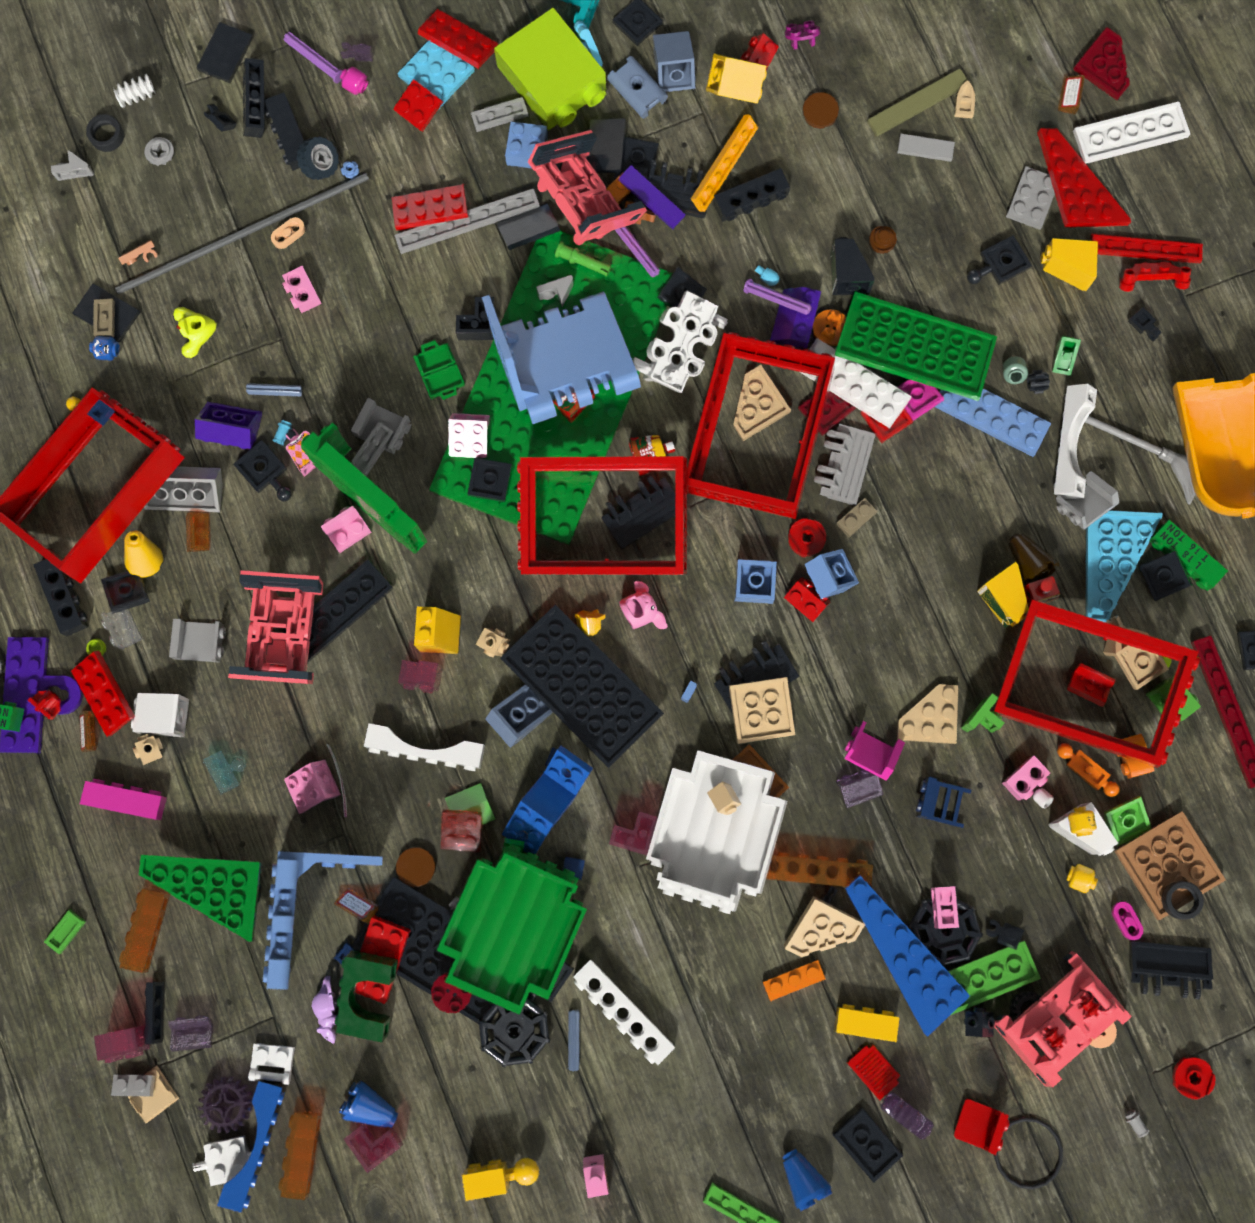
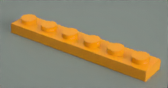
(724, 163)

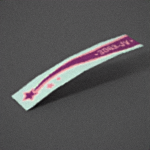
(341, 781)

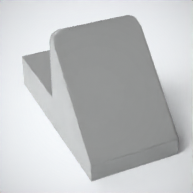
(74, 169)
(558, 287)

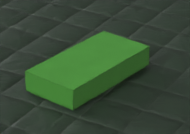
(64, 931)

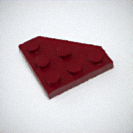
(1105, 64)

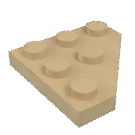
(758, 404)
(932, 717)
(822, 929)

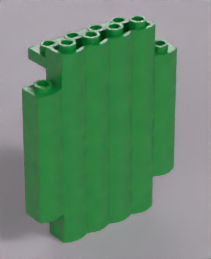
(328, 456)
(512, 928)

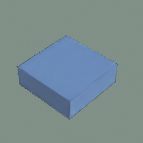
(689, 692)

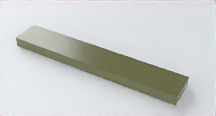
(917, 103)

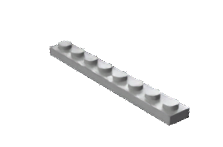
(477, 218)

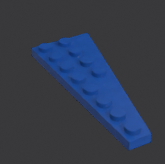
(919, 975)

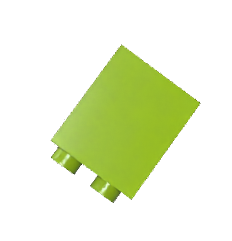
(551, 70)

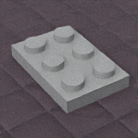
(1032, 198)

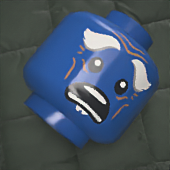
(104, 348)

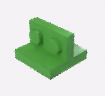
(982, 715)

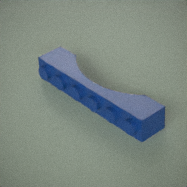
(235, 1191)

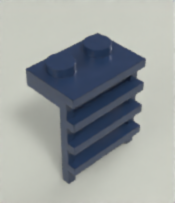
(928, 799)

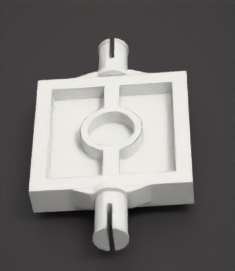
(224, 1159)

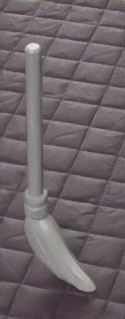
(1178, 461)

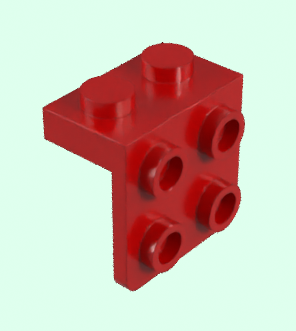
(981, 1126)

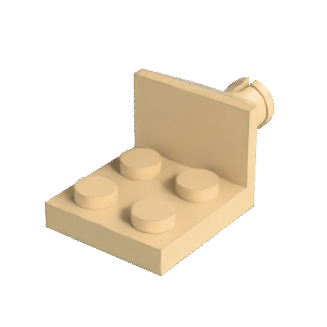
(1137, 664)

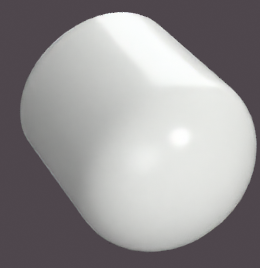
(1042, 798)

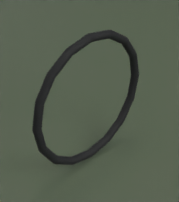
(1060, 1161)

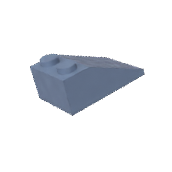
(518, 715)

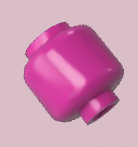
(354, 80)

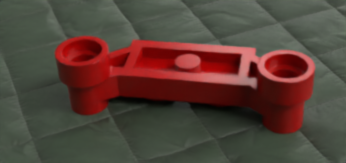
(1155, 271)

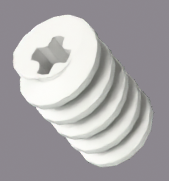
(134, 91)

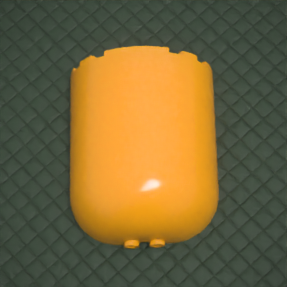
(1220, 442)

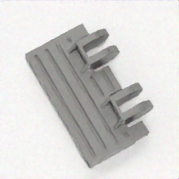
(848, 465)

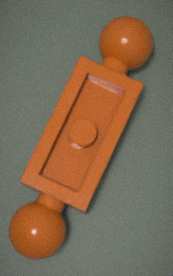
(1088, 770)

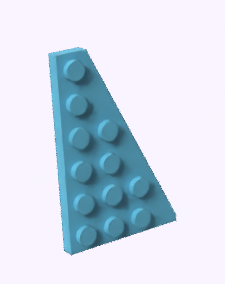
(1112, 554)

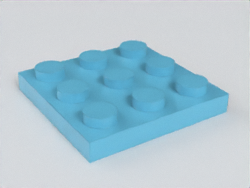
(436, 71)

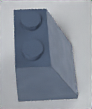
(674, 61)

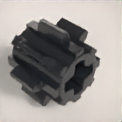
(1038, 381)

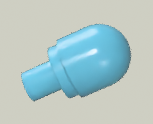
(768, 275)

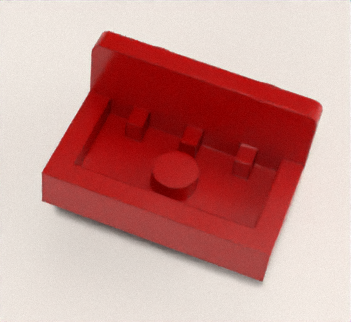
(760, 50)
(806, 599)
(1090, 684)

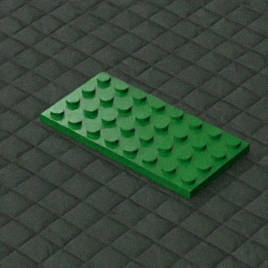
(916, 346)

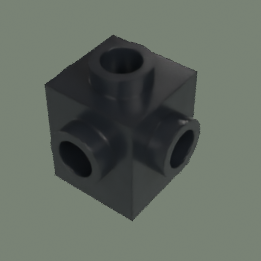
(979, 1023)

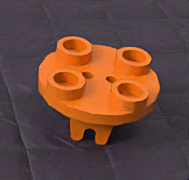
(833, 319)

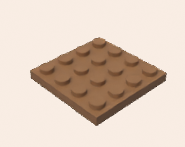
(1166, 856)

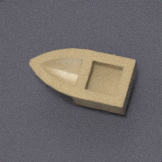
(965, 101)

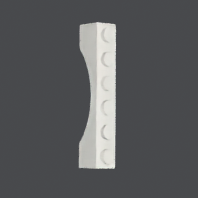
(1079, 403)
(384, 739)

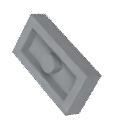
(133, 1085)

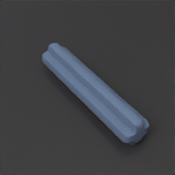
(274, 389)
(573, 1040)

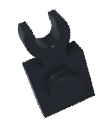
(1008, 934)

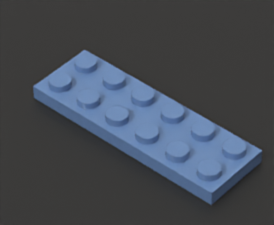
(998, 418)

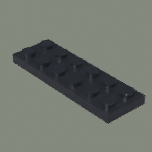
(345, 605)

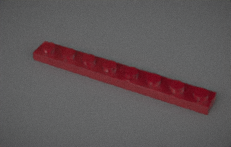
(1227, 707)

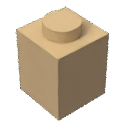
(724, 798)

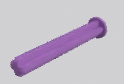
(313, 57)
(638, 251)
(777, 297)

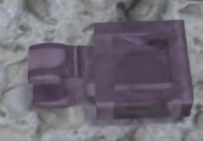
(359, 52)

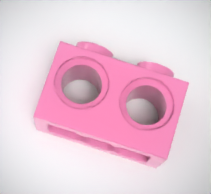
(302, 289)
(1023, 774)
(944, 907)

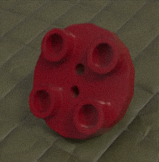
(445, 1000)

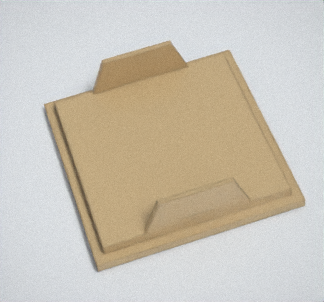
(162, 1097)

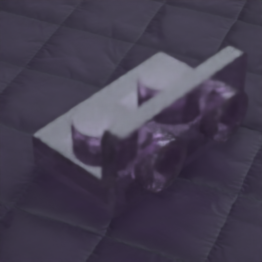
(859, 787)

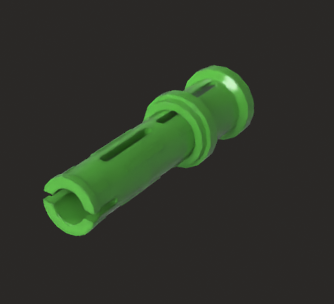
(574, 256)

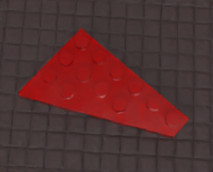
(1078, 191)

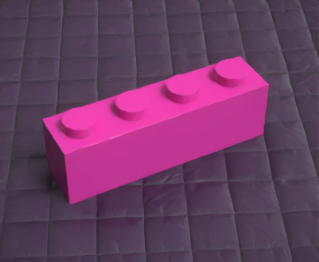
(123, 800)

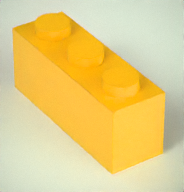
(866, 1023)

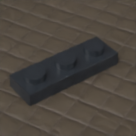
(154, 1012)

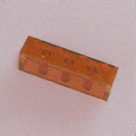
(144, 930)
(300, 1155)

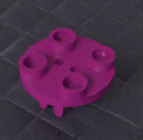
(802, 32)

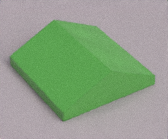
(473, 800)
(1127, 820)

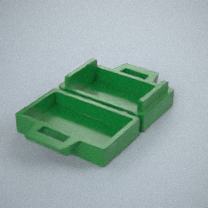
(439, 370)

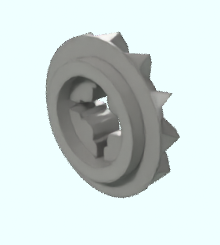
(154, 146)

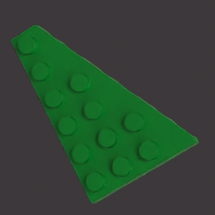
(217, 888)

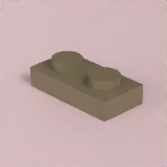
(104, 317)
(856, 517)

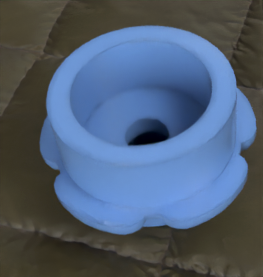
(350, 174)

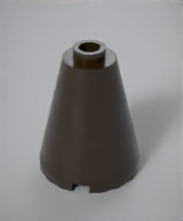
(1031, 559)

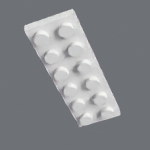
(1131, 132)
(863, 388)

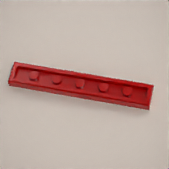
(1148, 248)

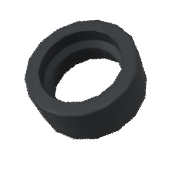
(99, 121)
(1197, 896)

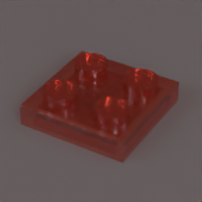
(461, 830)

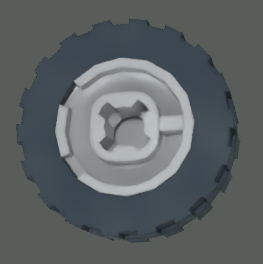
(317, 158)

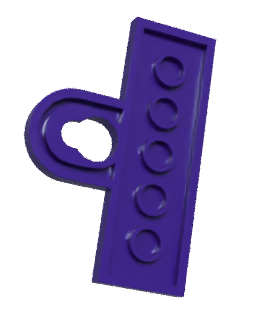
(23, 679)

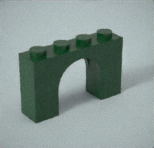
(352, 1018)

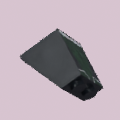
(849, 269)

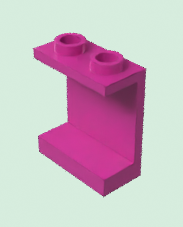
(872, 754)

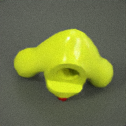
(195, 327)

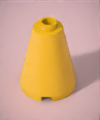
(141, 555)

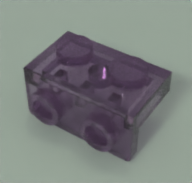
(191, 1033)

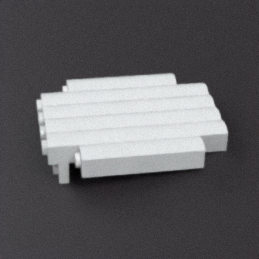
(714, 853)

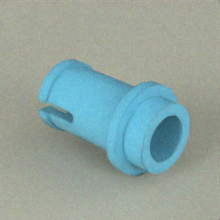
(283, 429)

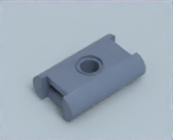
(640, 99)

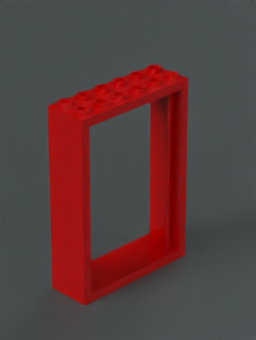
(770, 354)
(56, 457)
(527, 509)
(1175, 700)

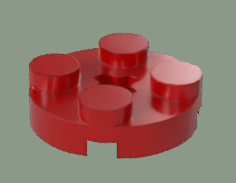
(805, 548)
(1199, 1088)

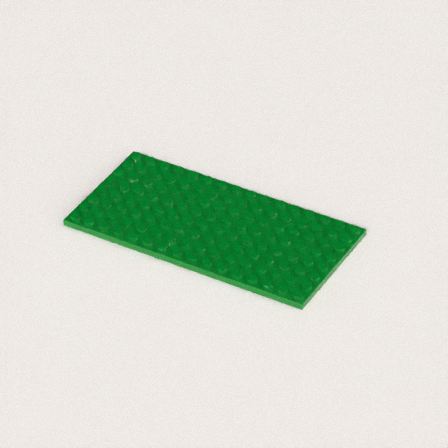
(511, 435)

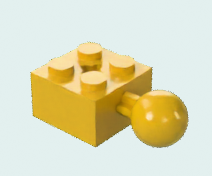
(495, 1177)

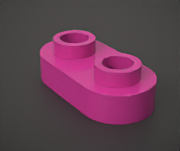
(1128, 919)

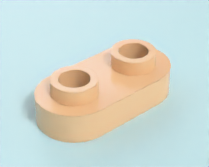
(286, 231)

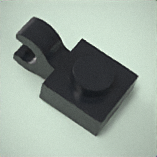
(220, 119)
(1143, 322)

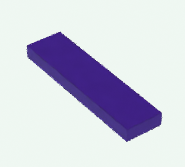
(651, 197)

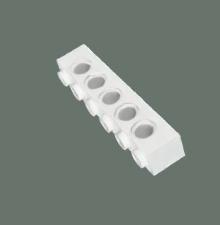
(654, 1054)

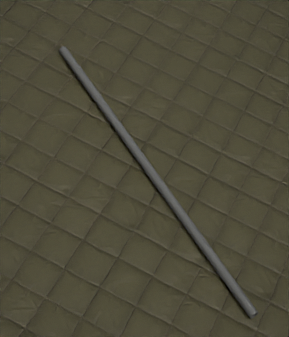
(242, 233)

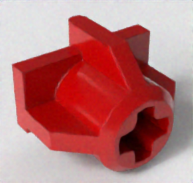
(47, 703)

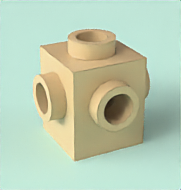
(493, 642)
(153, 755)

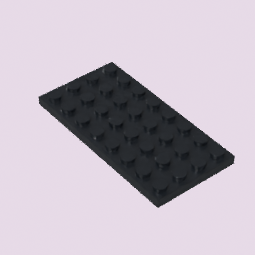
(582, 686)
(427, 922)

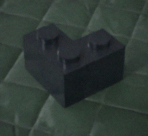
(475, 326)

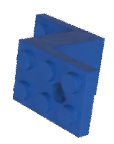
(547, 800)

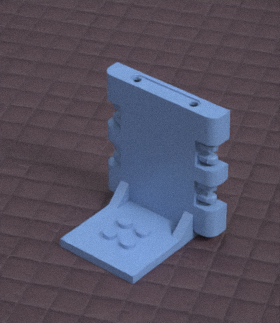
(563, 356)
(287, 870)

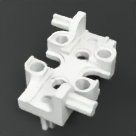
(661, 368)

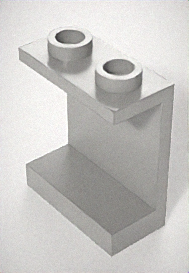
(369, 418)
(1097, 501)
(197, 641)

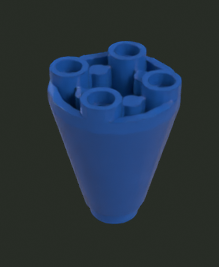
(367, 1107)
(804, 1181)

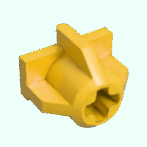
(589, 621)

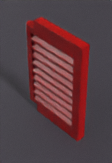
(874, 1071)

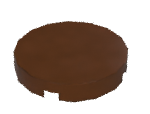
(820, 110)
(415, 867)

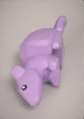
(323, 1007)

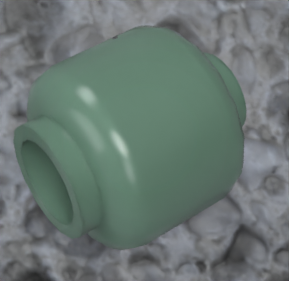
(1015, 370)

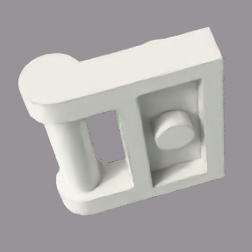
(271, 1056)

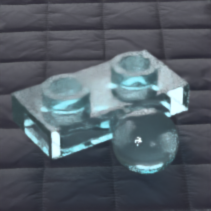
(223, 772)

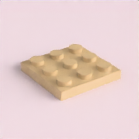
(762, 710)

